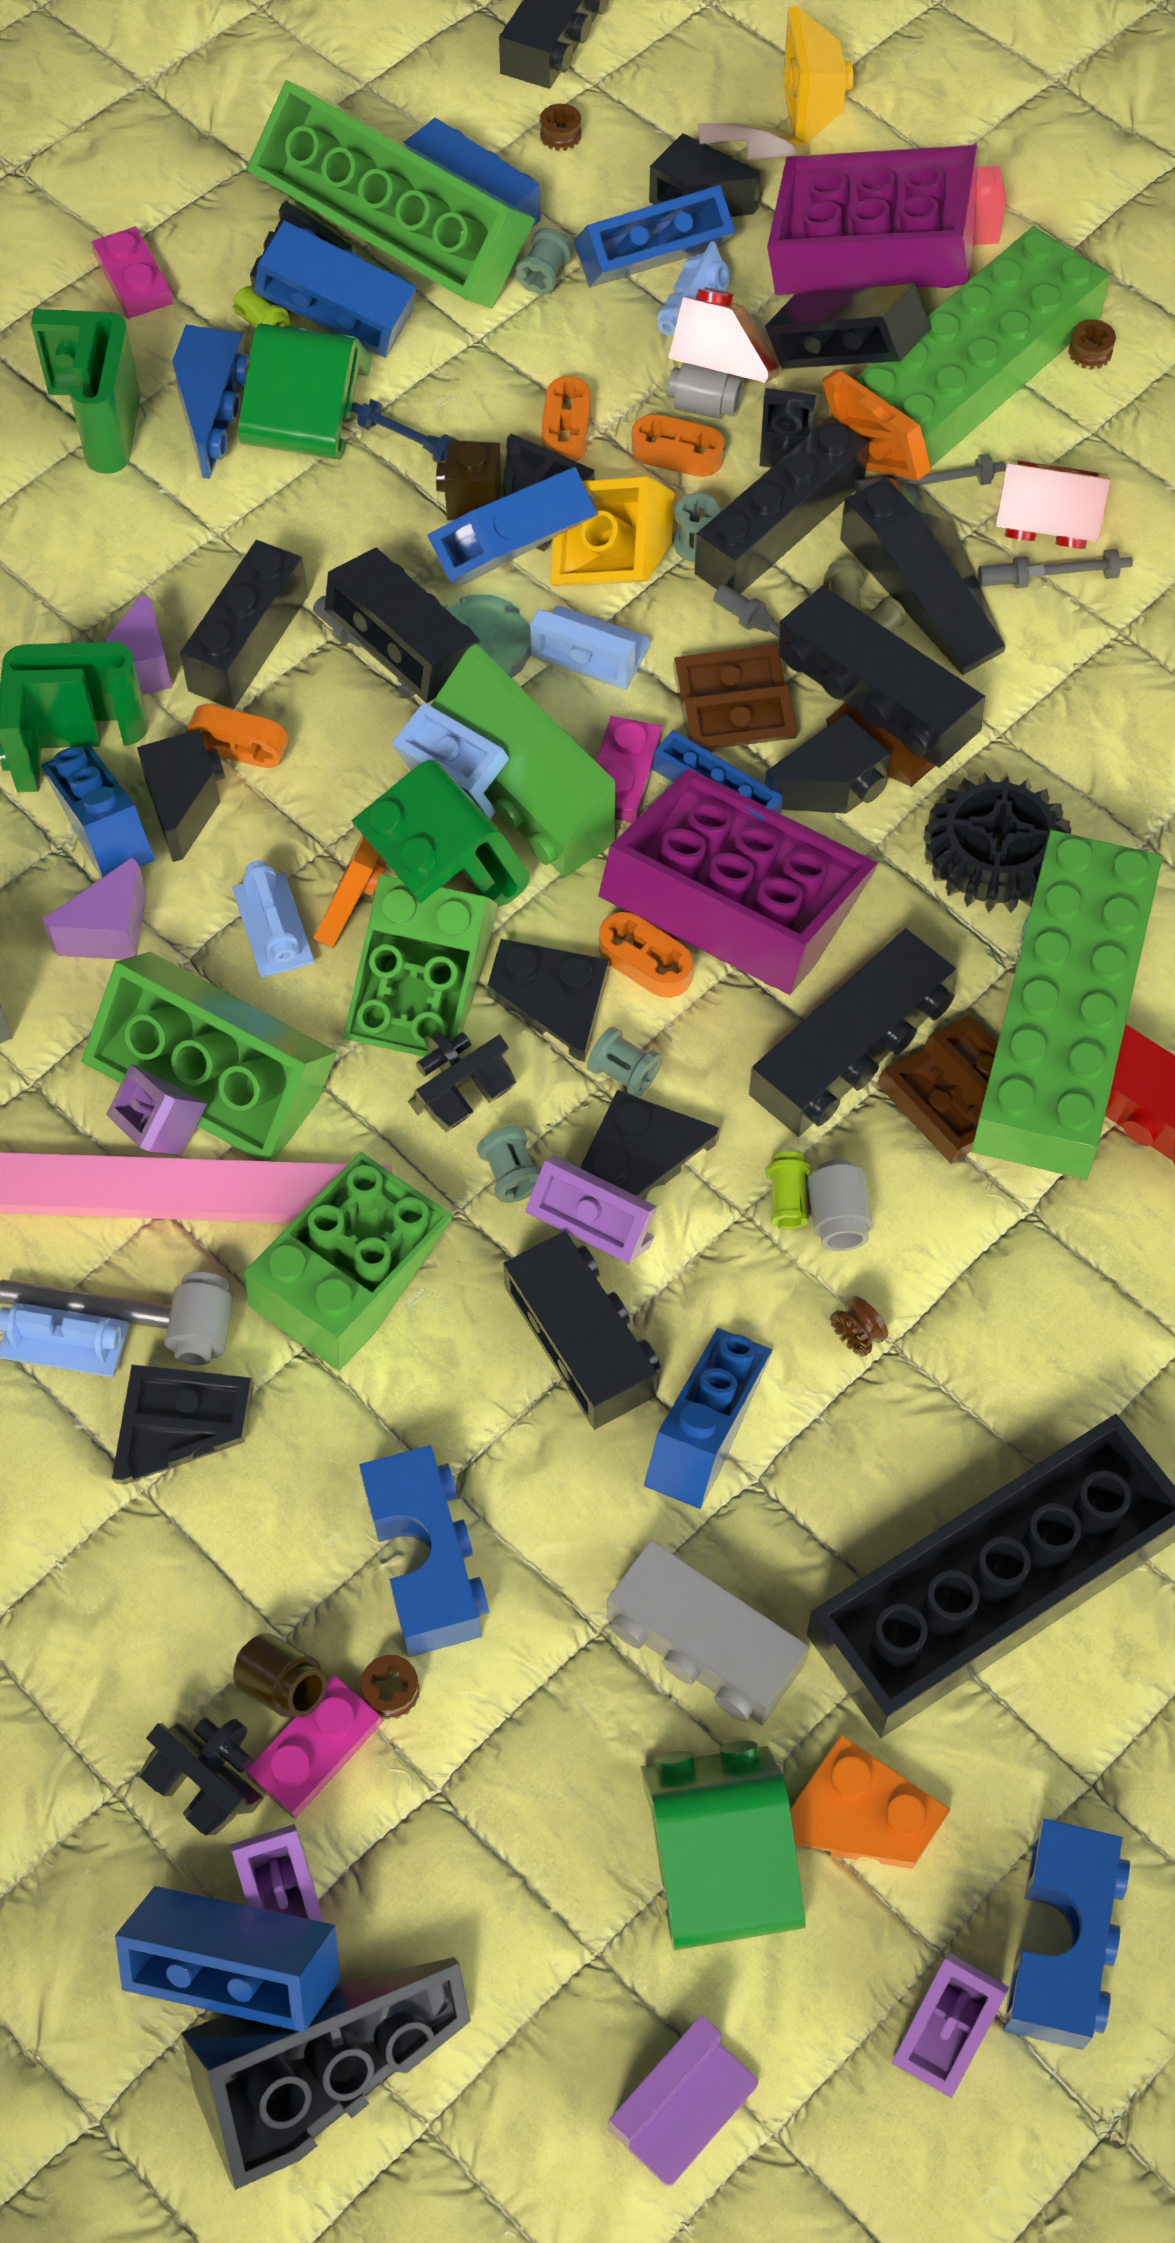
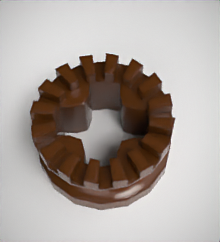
(560, 137)
(1084, 351)
(859, 1325)
(401, 1701)

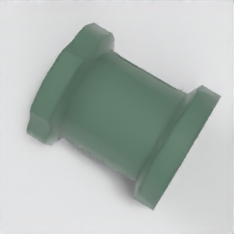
(548, 254)
(688, 516)
(607, 1058)
(509, 1163)

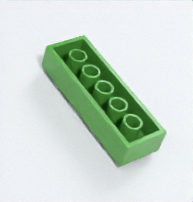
(390, 194)
(991, 339)
(1068, 1005)

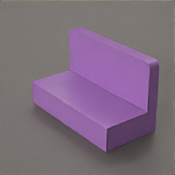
(592, 1209)
(683, 2103)

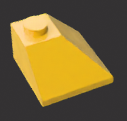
(813, 75)
(619, 542)

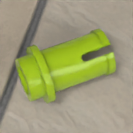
(258, 310)
(789, 1193)

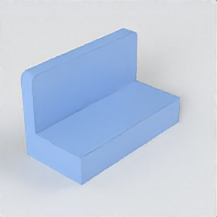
(587, 645)
(462, 752)

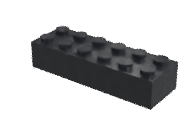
(996, 1575)

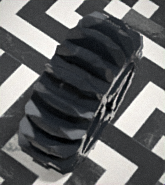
(964, 847)

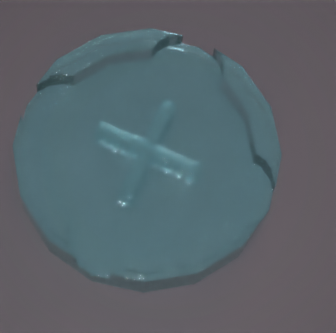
(499, 627)

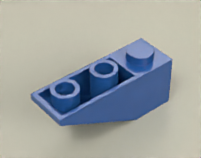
(209, 377)
(511, 526)
(97, 809)
(706, 1418)

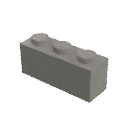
(705, 1634)

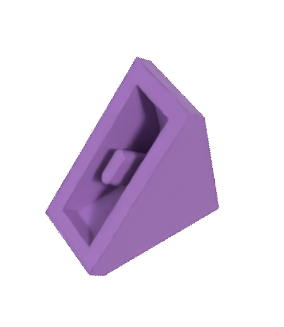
(141, 635)
(102, 918)
(155, 1112)
(277, 1873)
(950, 2024)

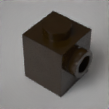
(469, 476)

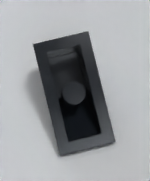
(831, 770)
(182, 787)

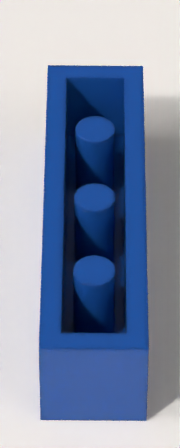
(679, 754)

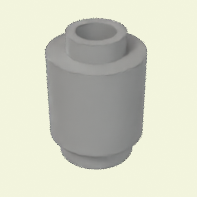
(705, 391)
(840, 1205)
(199, 1318)

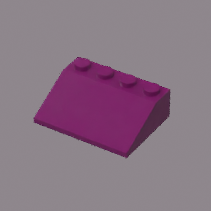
(874, 220)
(734, 884)

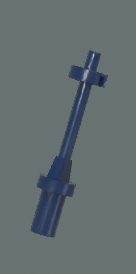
(372, 415)

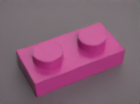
(132, 272)
(629, 760)
(314, 1748)

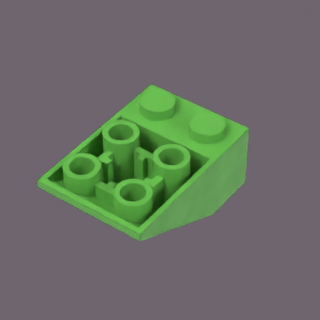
(418, 966)
(345, 1260)

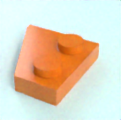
(893, 437)
(359, 877)
(865, 1810)

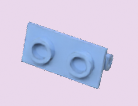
(697, 272)
(271, 920)
(62, 1339)

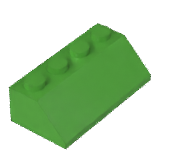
(550, 782)
(234, 1057)

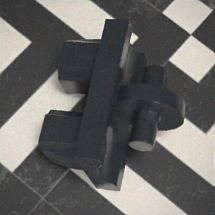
(441, 1094)
(182, 1755)

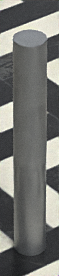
(87, 1303)

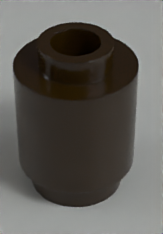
(279, 1676)

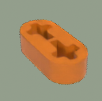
(573, 420)
(677, 445)
(240, 735)
(649, 949)

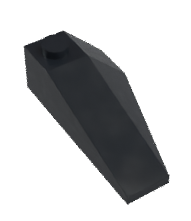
(924, 567)
(279, 2087)

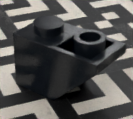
(694, 167)
(786, 421)

